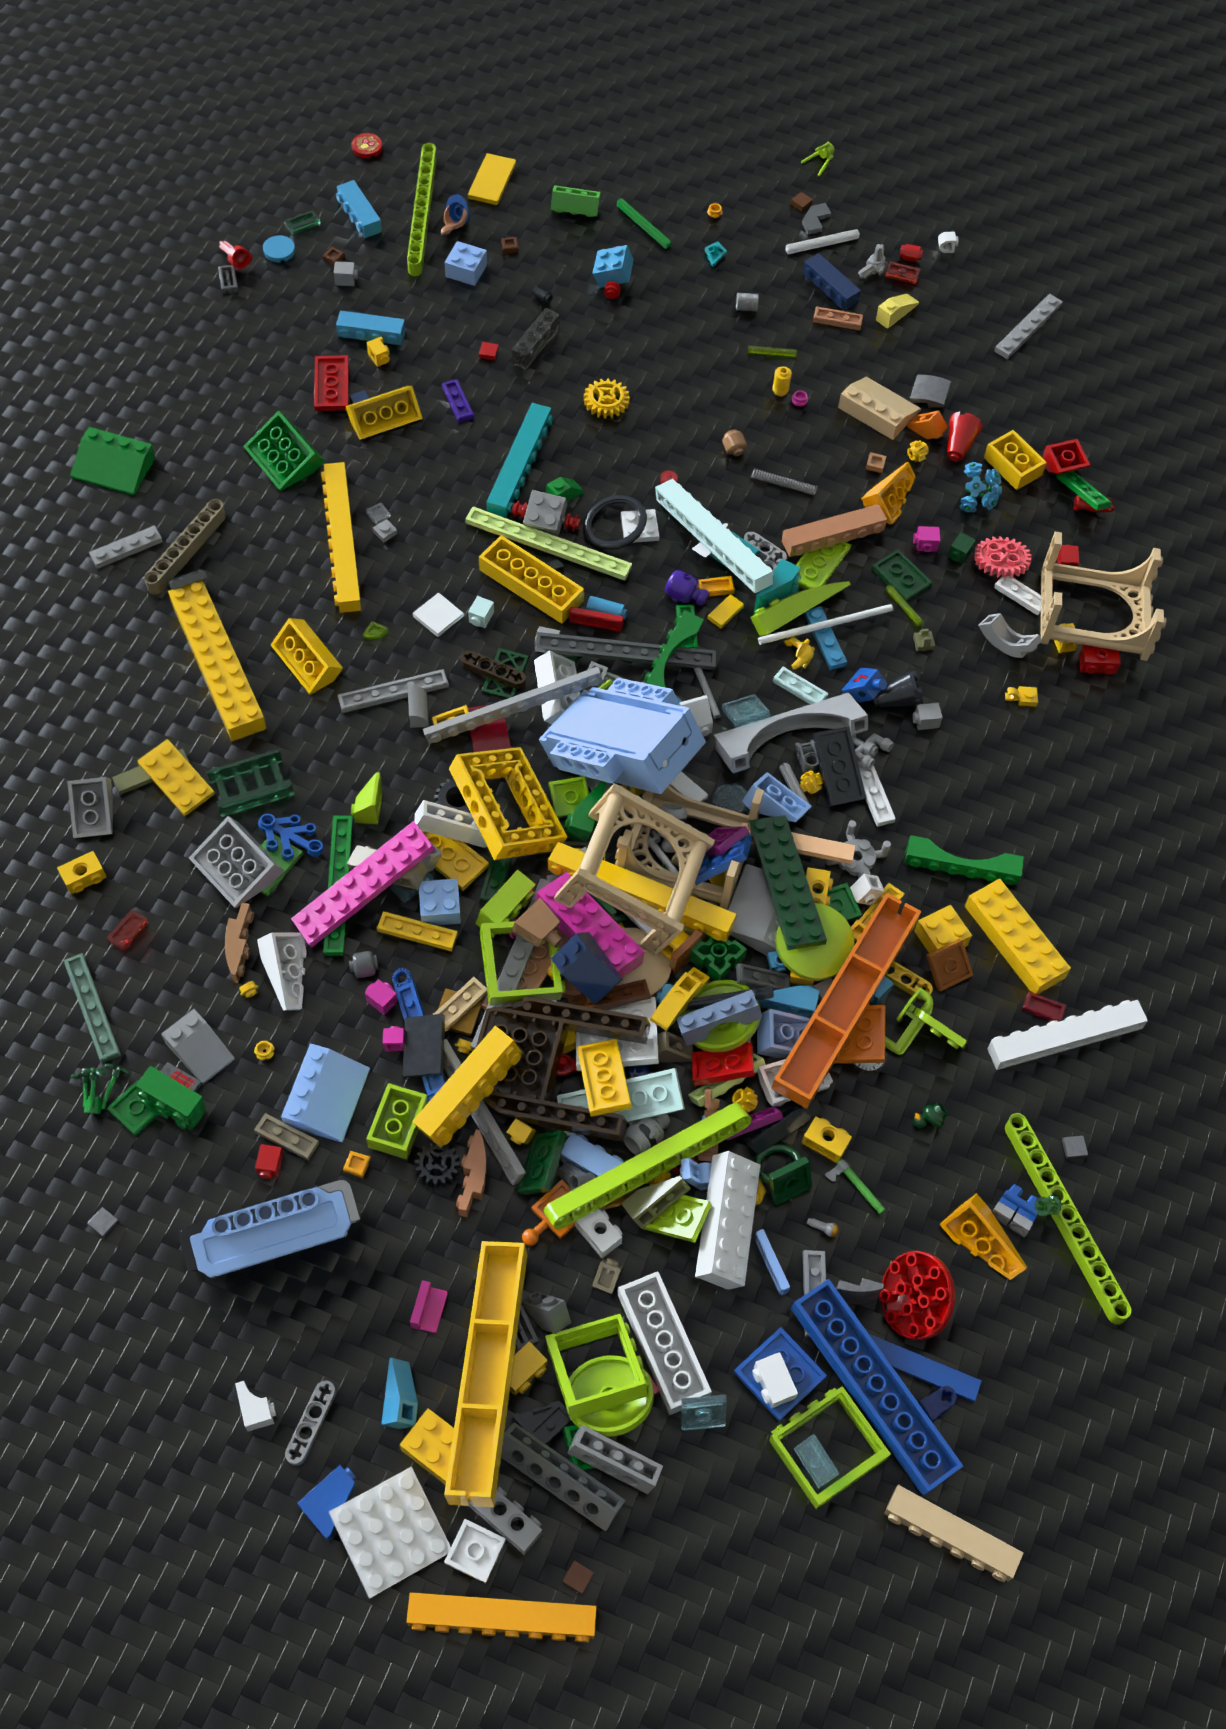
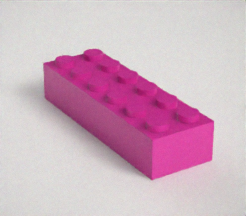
(592, 918)

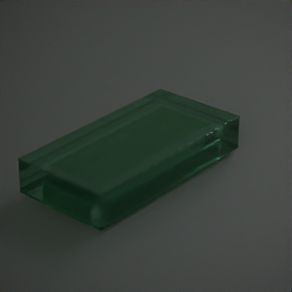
(302, 222)

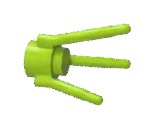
(824, 151)

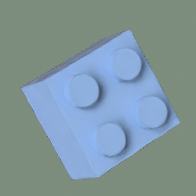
(465, 263)
(440, 902)

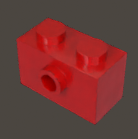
(1099, 660)

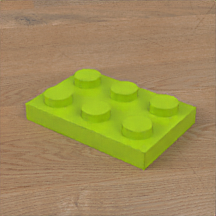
(682, 1219)

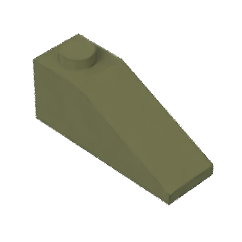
(653, 1200)

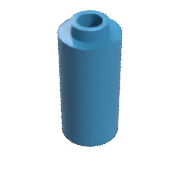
(606, 606)

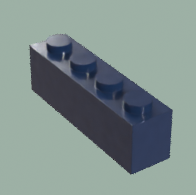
(831, 281)

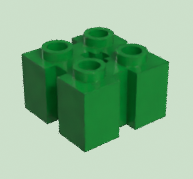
(717, 957)

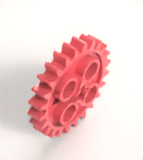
(1002, 557)

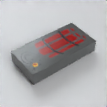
(181, 1077)

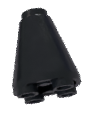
(900, 692)

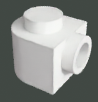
(947, 242)

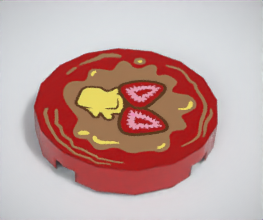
(367, 145)

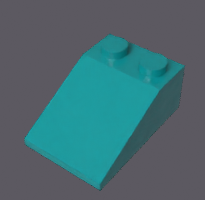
(785, 583)

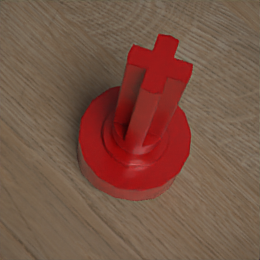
(237, 255)

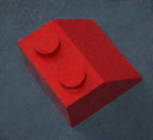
(1065, 457)

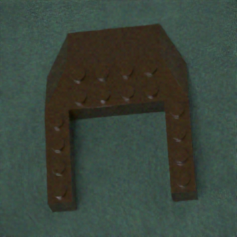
(540, 1033)

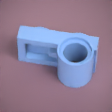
(695, 1173)

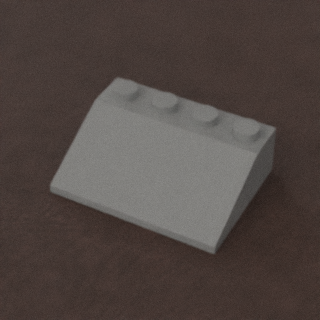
(236, 862)
(755, 912)

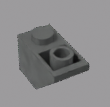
(547, 1311)

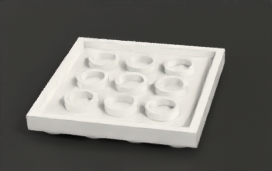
(631, 1052)
(390, 1532)

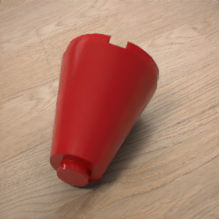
(962, 434)

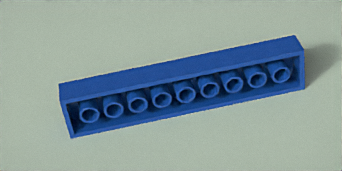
(876, 1387)

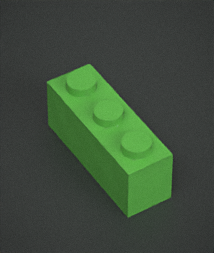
(575, 201)

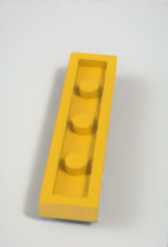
(417, 931)

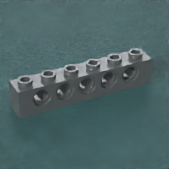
(561, 1477)

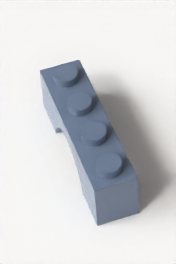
(739, 1008)

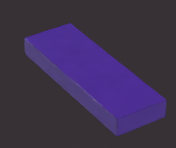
(457, 401)

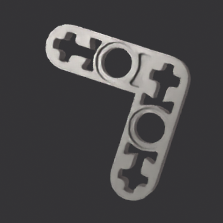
(770, 556)

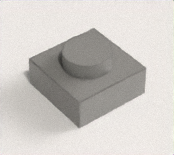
(385, 530)

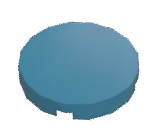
(279, 248)

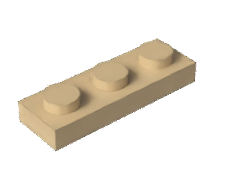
(462, 1002)

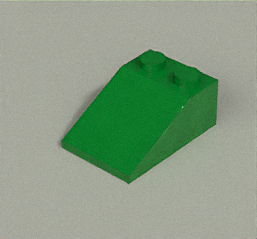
(579, 824)

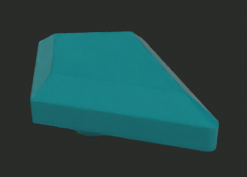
(715, 253)

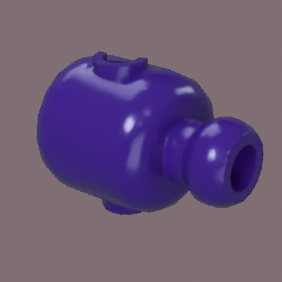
(684, 588)

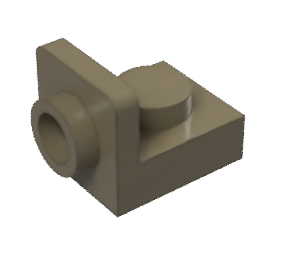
(607, 1275)

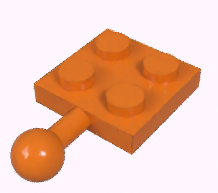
(531, 1236)

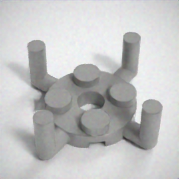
(863, 849)

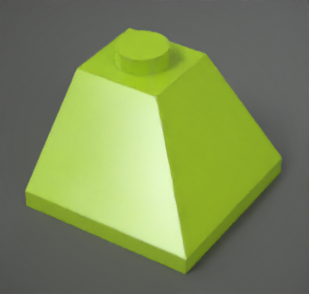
(368, 802)

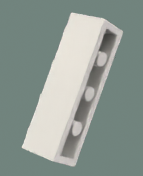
(448, 823)

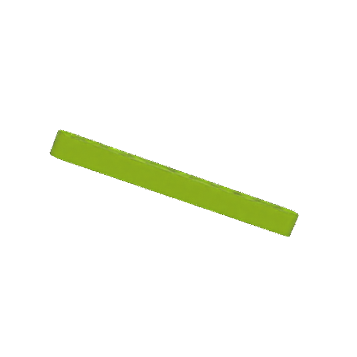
(421, 210)
(646, 1166)
(1066, 1227)

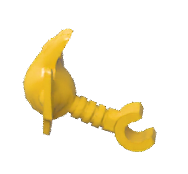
(804, 652)

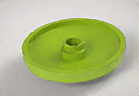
(823, 960)
(729, 1034)
(604, 1375)

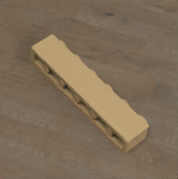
(953, 1533)

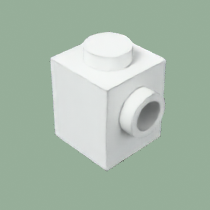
(867, 889)

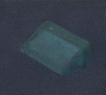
(816, 1461)

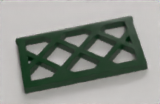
(512, 657)

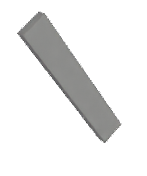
(391, 691)

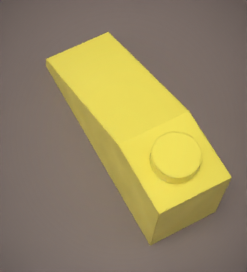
(894, 309)

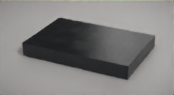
(424, 1046)

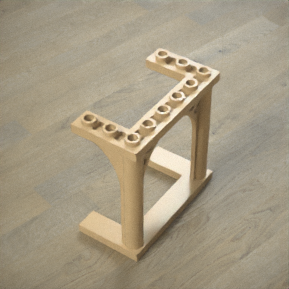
(1131, 581)
(630, 841)
(687, 858)

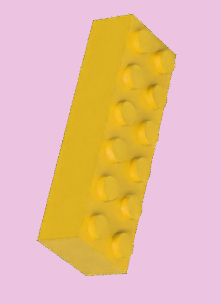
(531, 579)
(1017, 937)
(468, 1087)

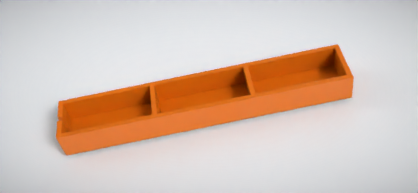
(845, 1001)

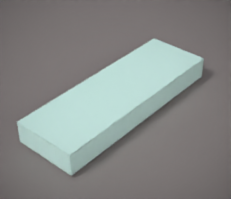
(799, 686)

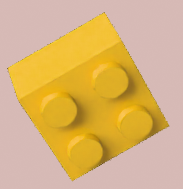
(942, 929)

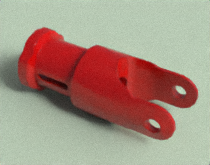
(1080, 504)

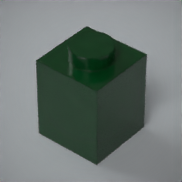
(961, 548)

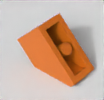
(928, 425)

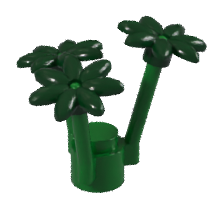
(92, 1103)

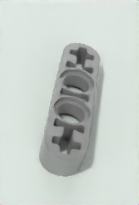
(312, 1423)

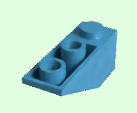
(400, 1396)

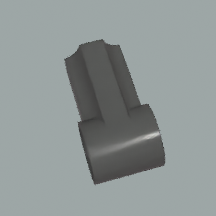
(574, 1176)

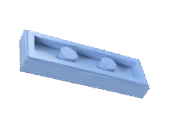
(771, 1262)

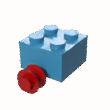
(613, 268)

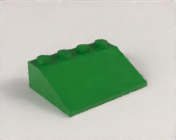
(283, 452)
(112, 461)

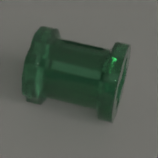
(1045, 1203)

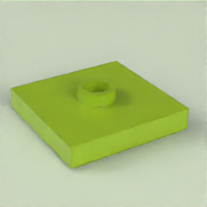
(567, 795)

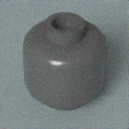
(363, 964)

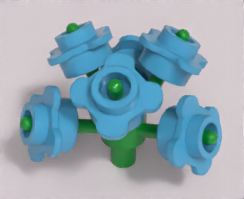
(976, 487)

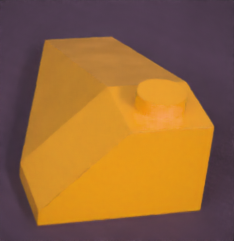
(891, 492)
(982, 1234)

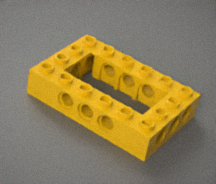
(545, 829)

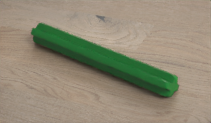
(644, 223)

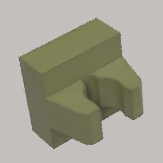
(924, 640)

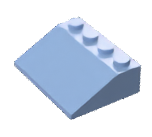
(325, 1093)

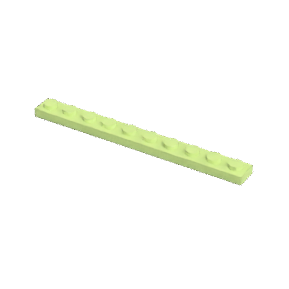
(549, 543)

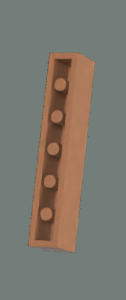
(834, 530)

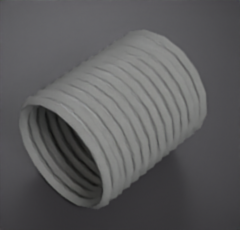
(747, 302)

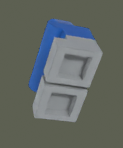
(1024, 1210)

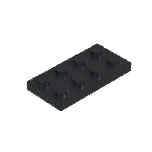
(839, 766)

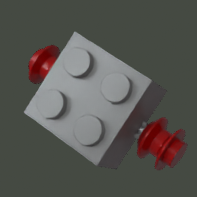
(546, 513)

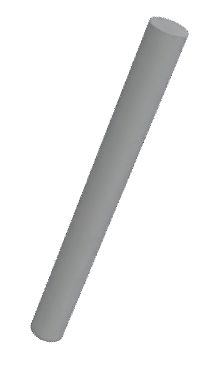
(705, 687)

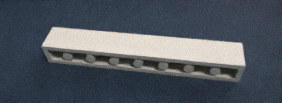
(1066, 1034)

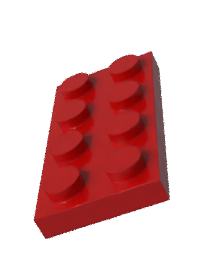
(331, 383)

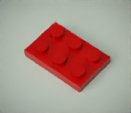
(722, 1066)

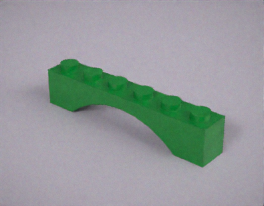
(684, 633)
(925, 854)

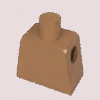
(538, 925)

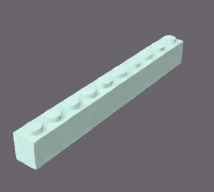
(714, 536)

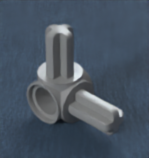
(875, 263)

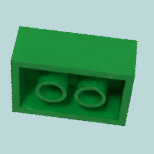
(170, 1098)

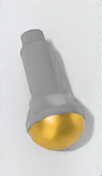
(830, 1229)

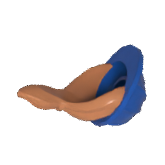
(455, 214)

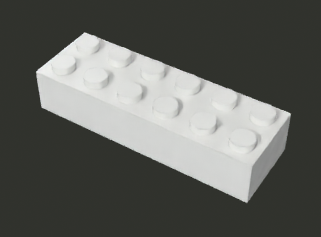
(729, 1222)
(663, 1341)

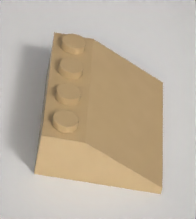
(877, 407)

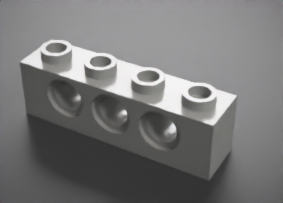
(615, 1459)
(522, 1539)

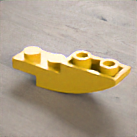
(679, 997)

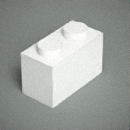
(775, 1380)

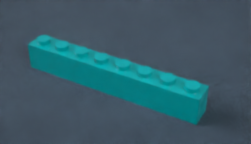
(519, 460)

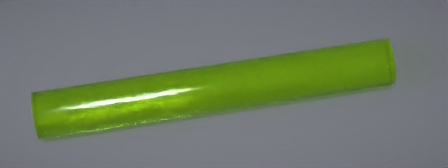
(773, 351)
(905, 606)

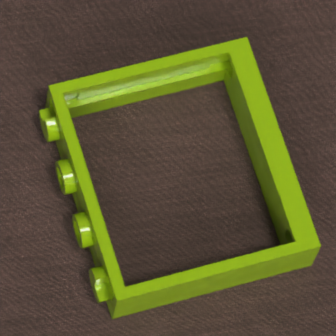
(502, 997)
(587, 1333)
(859, 1420)

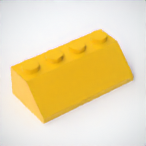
(384, 412)
(306, 655)

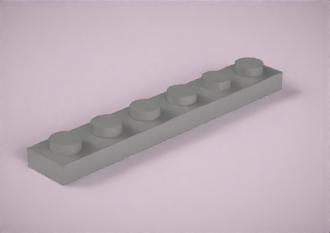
(1028, 326)

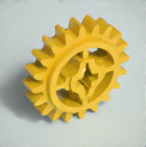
(606, 394)

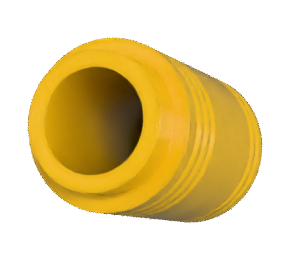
(782, 381)

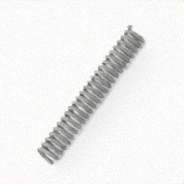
(777, 482)

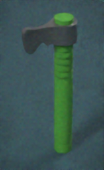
(844, 1167)

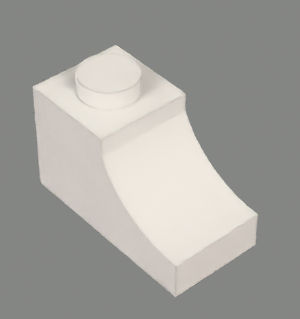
(255, 1411)

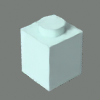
(481, 612)

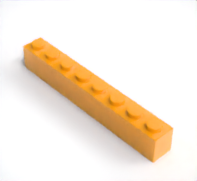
(501, 1615)

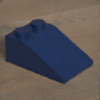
(587, 967)

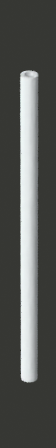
(825, 624)

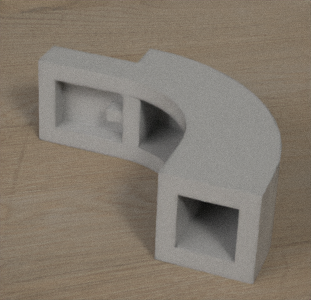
(1005, 639)

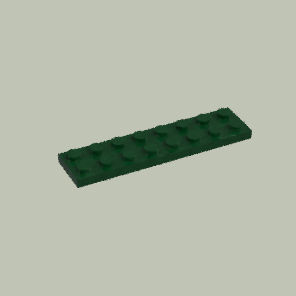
(787, 883)

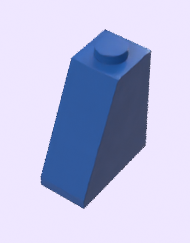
(326, 1496)

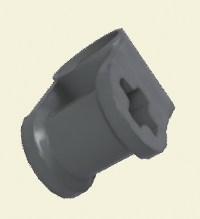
(807, 755)

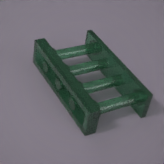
(256, 797)

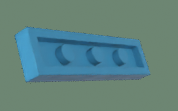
(826, 640)

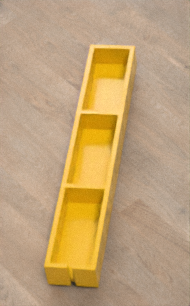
(486, 1375)

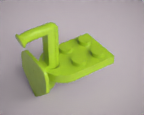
(920, 1017)

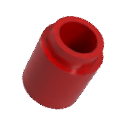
(911, 253)

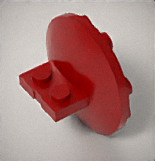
(917, 1295)

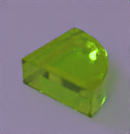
(375, 631)

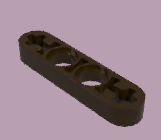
(494, 667)

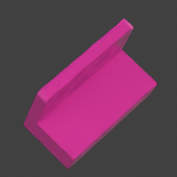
(428, 1308)

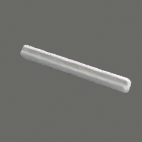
(822, 241)

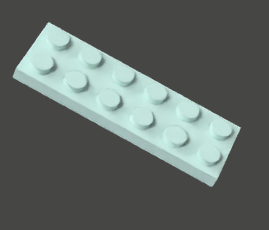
(649, 1096)

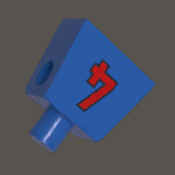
(865, 685)

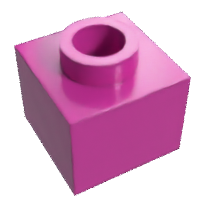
(393, 1038)

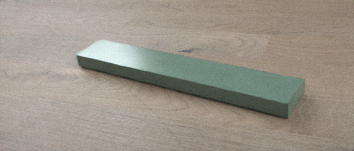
(92, 1008)

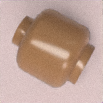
(734, 442)

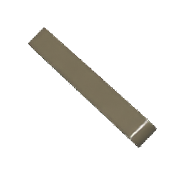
(185, 546)

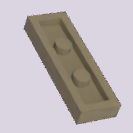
(286, 1136)

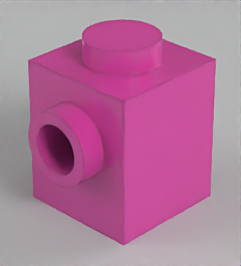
(927, 539)
(381, 996)

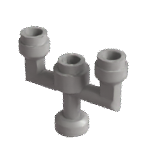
(867, 750)

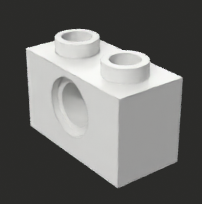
(601, 1243)

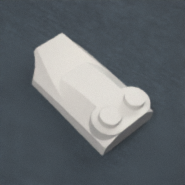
(766, 1077)

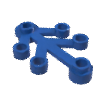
(269, 824)

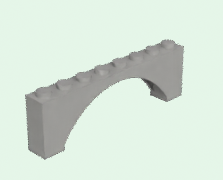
(740, 743)

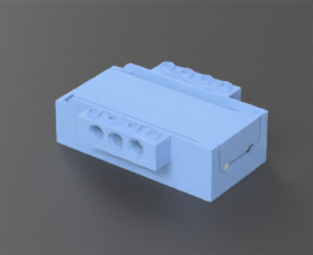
(625, 736)

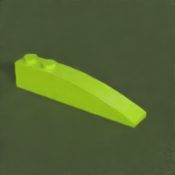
(790, 607)

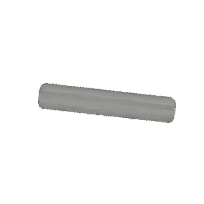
(791, 780)

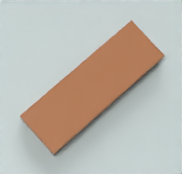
(838, 318)

